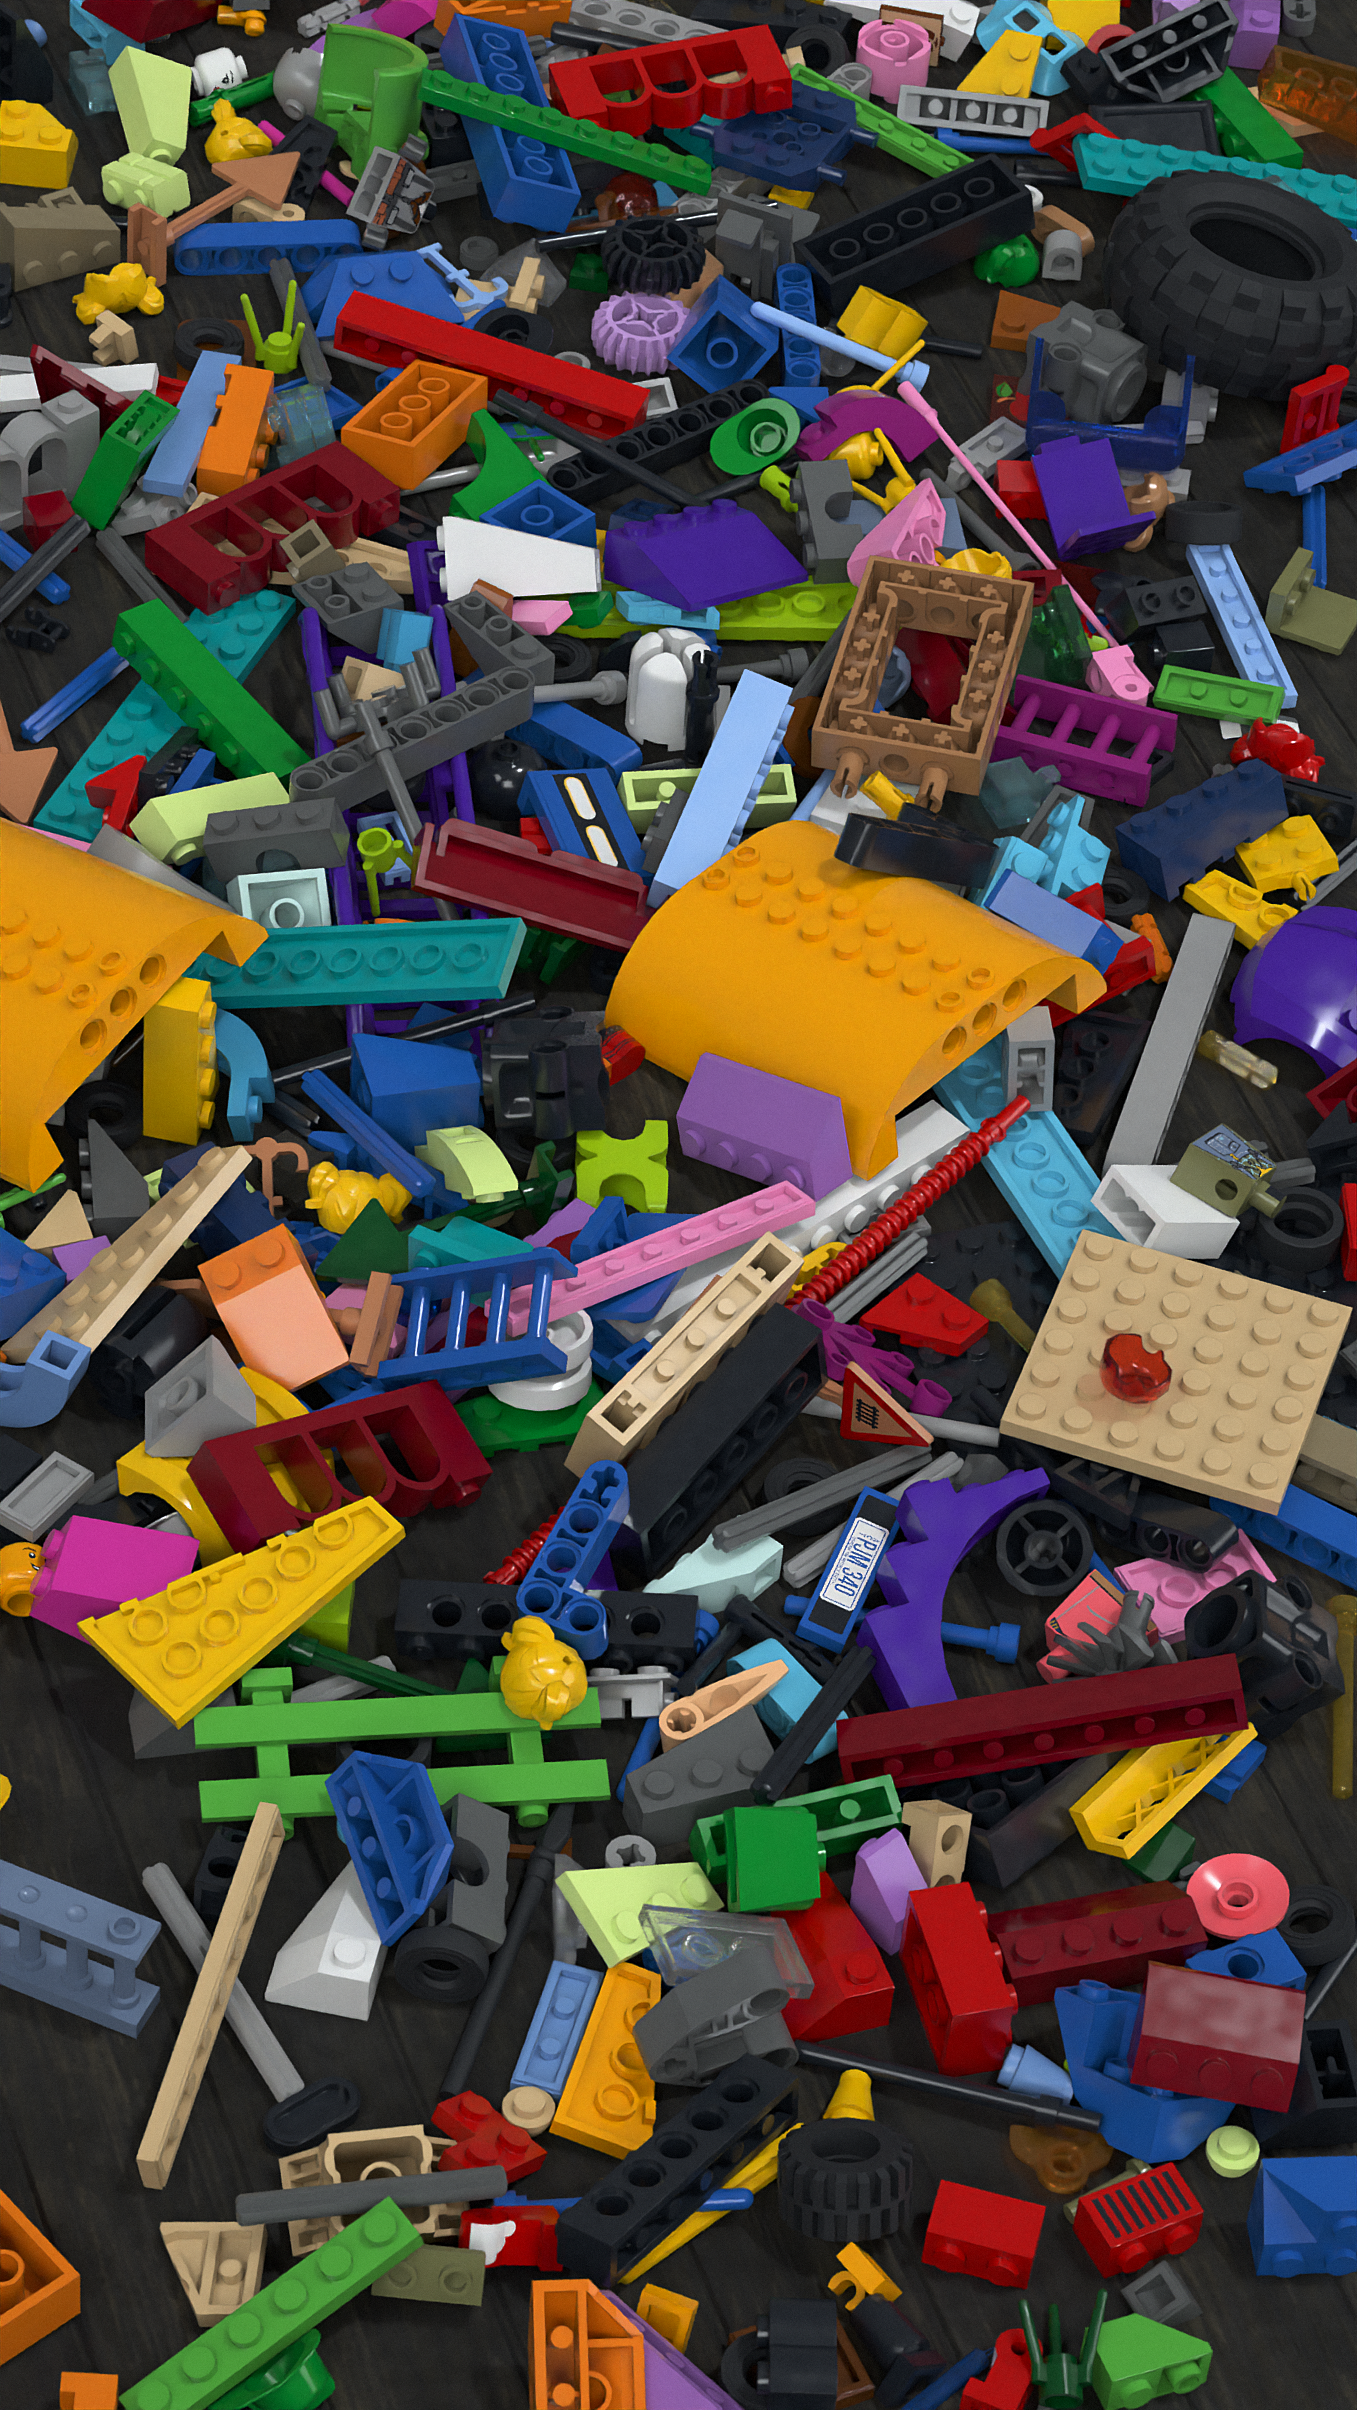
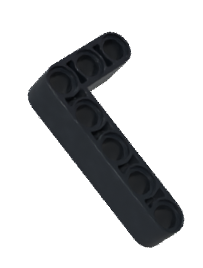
(917, 847)

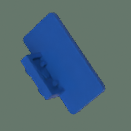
(611, 1229)

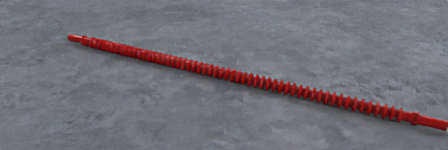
(837, 1271)

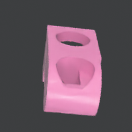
(1116, 676)

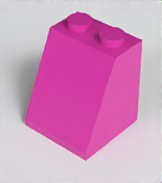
(101, 1565)

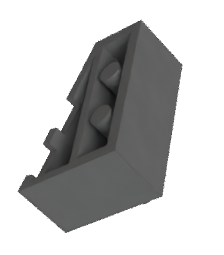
(697, 1779)

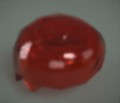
(632, 192)
(1132, 1371)

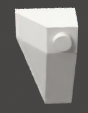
(958, 24)

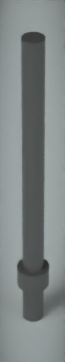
(379, 746)

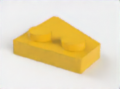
(1006, 67)

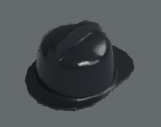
(517, 328)

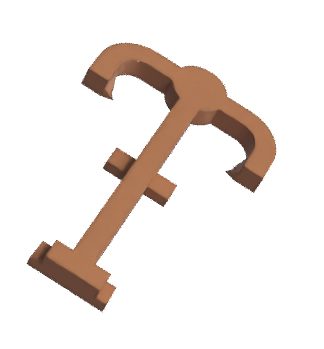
(267, 1151)

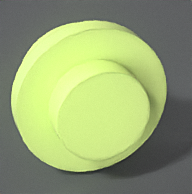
(1232, 2151)

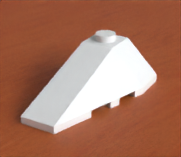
(332, 1955)

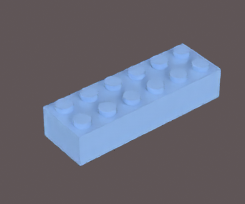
(727, 783)

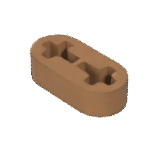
(1052, 219)

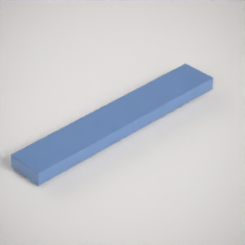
(182, 444)

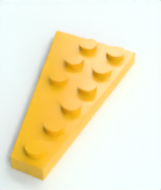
(228, 1616)

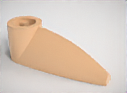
(716, 1702)

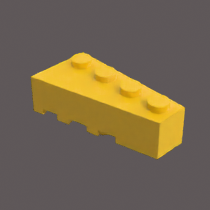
(180, 1063)

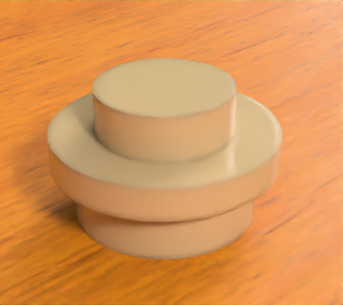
(529, 2109)

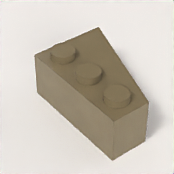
(55, 242)

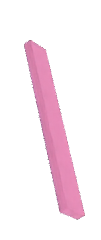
(665, 1252)

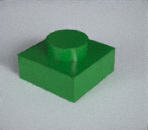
(589, 608)

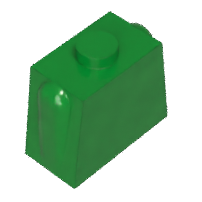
(772, 1859)

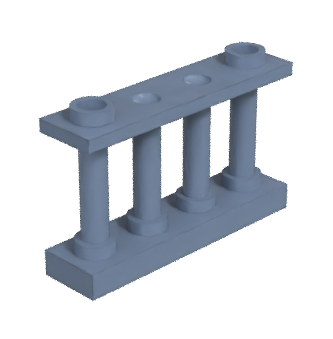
(68, 1976)

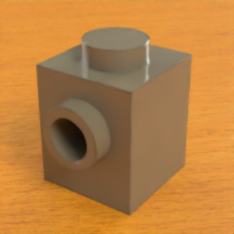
(310, 553)

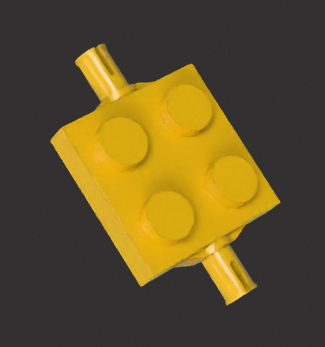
(1288, 857)

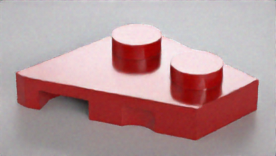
(927, 1317)

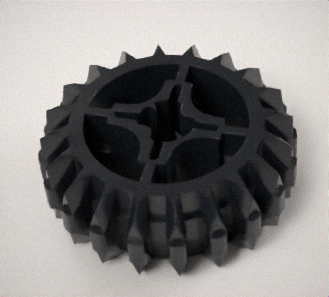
(653, 254)

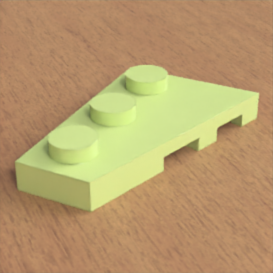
(612, 1899)

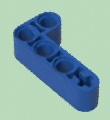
(582, 1554)

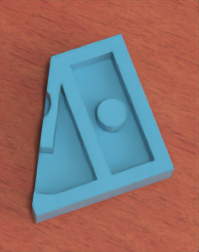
(645, 610)

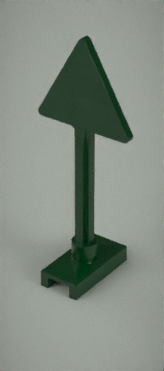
(378, 1247)
(306, 1652)

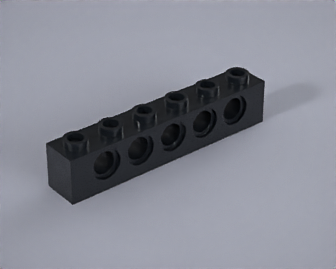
(481, 1605)
(676, 2170)

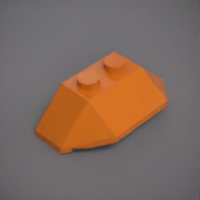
(582, 2350)

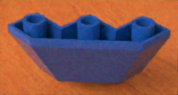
(1136, 2118)

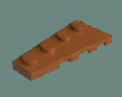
(1018, 317)

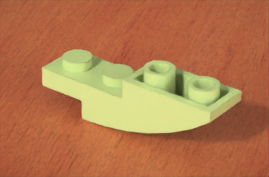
(469, 1163)

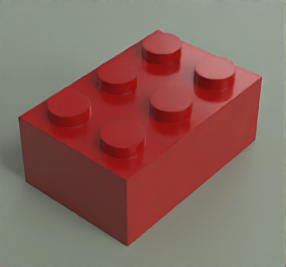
(957, 1979)

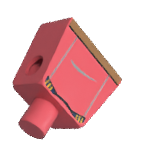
(1091, 1602)

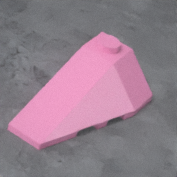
(905, 533)

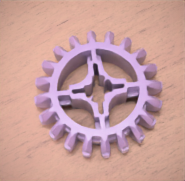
(637, 331)

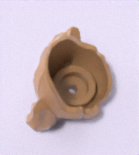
(1147, 497)

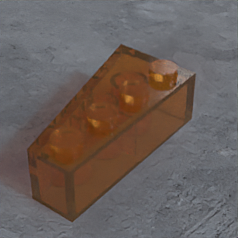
(1311, 90)

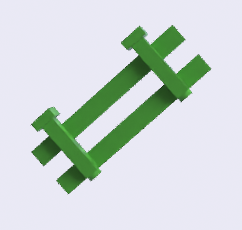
(271, 1722)

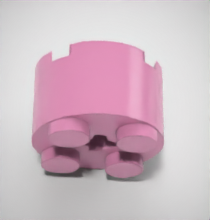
(894, 55)

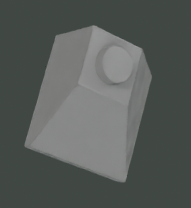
(197, 1403)

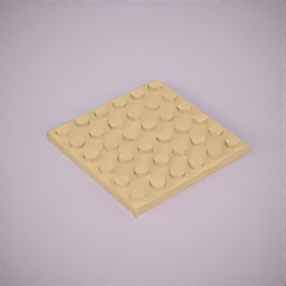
(1241, 1383)

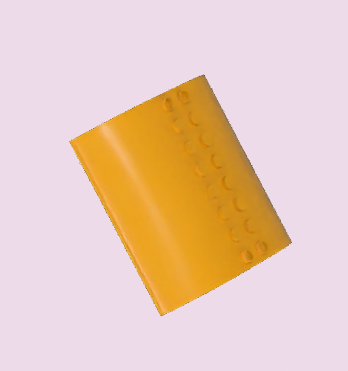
(78, 970)
(833, 978)

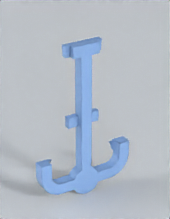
(480, 299)

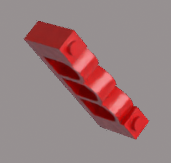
(752, 52)

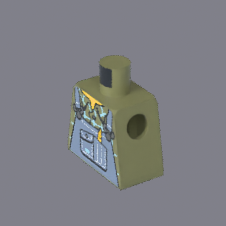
(1229, 1174)

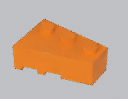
(528, 15)
(241, 434)

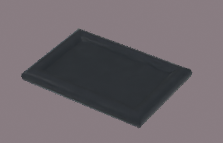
(1177, 124)

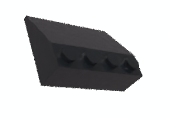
(1016, 1812)

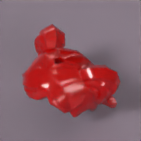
(1280, 748)

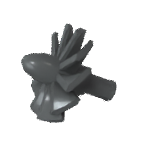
(1119, 1650)

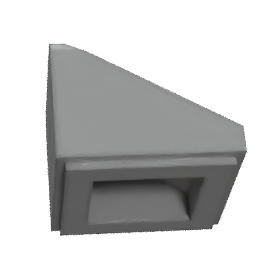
(661, 397)

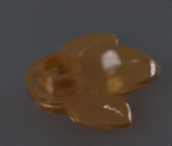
(1060, 2149)

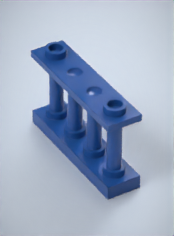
(494, 1359)

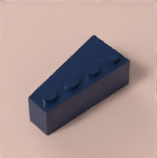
(1201, 826)
(235, 1216)

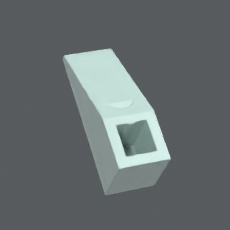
(721, 1575)

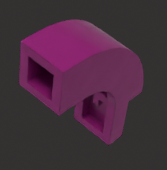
(864, 411)

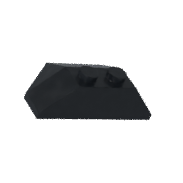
(1174, 53)

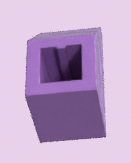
(881, 1887)

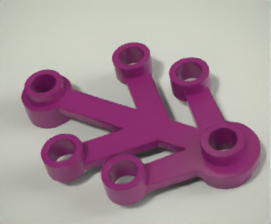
(892, 1367)

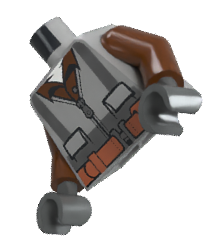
(393, 193)

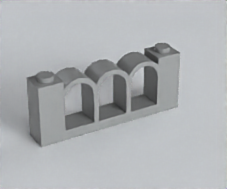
(69, 440)

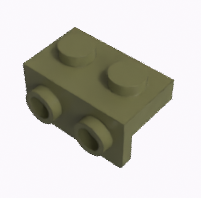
(436, 2276)

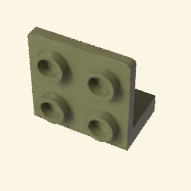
(1308, 612)

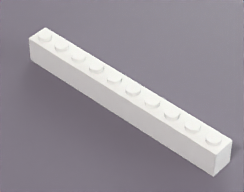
(921, 1141)

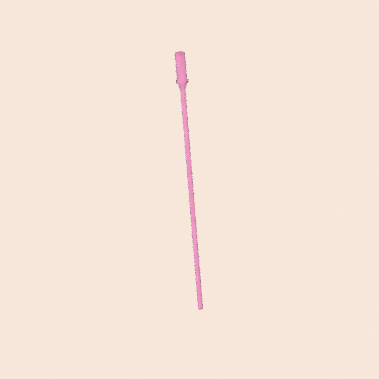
(916, 401)

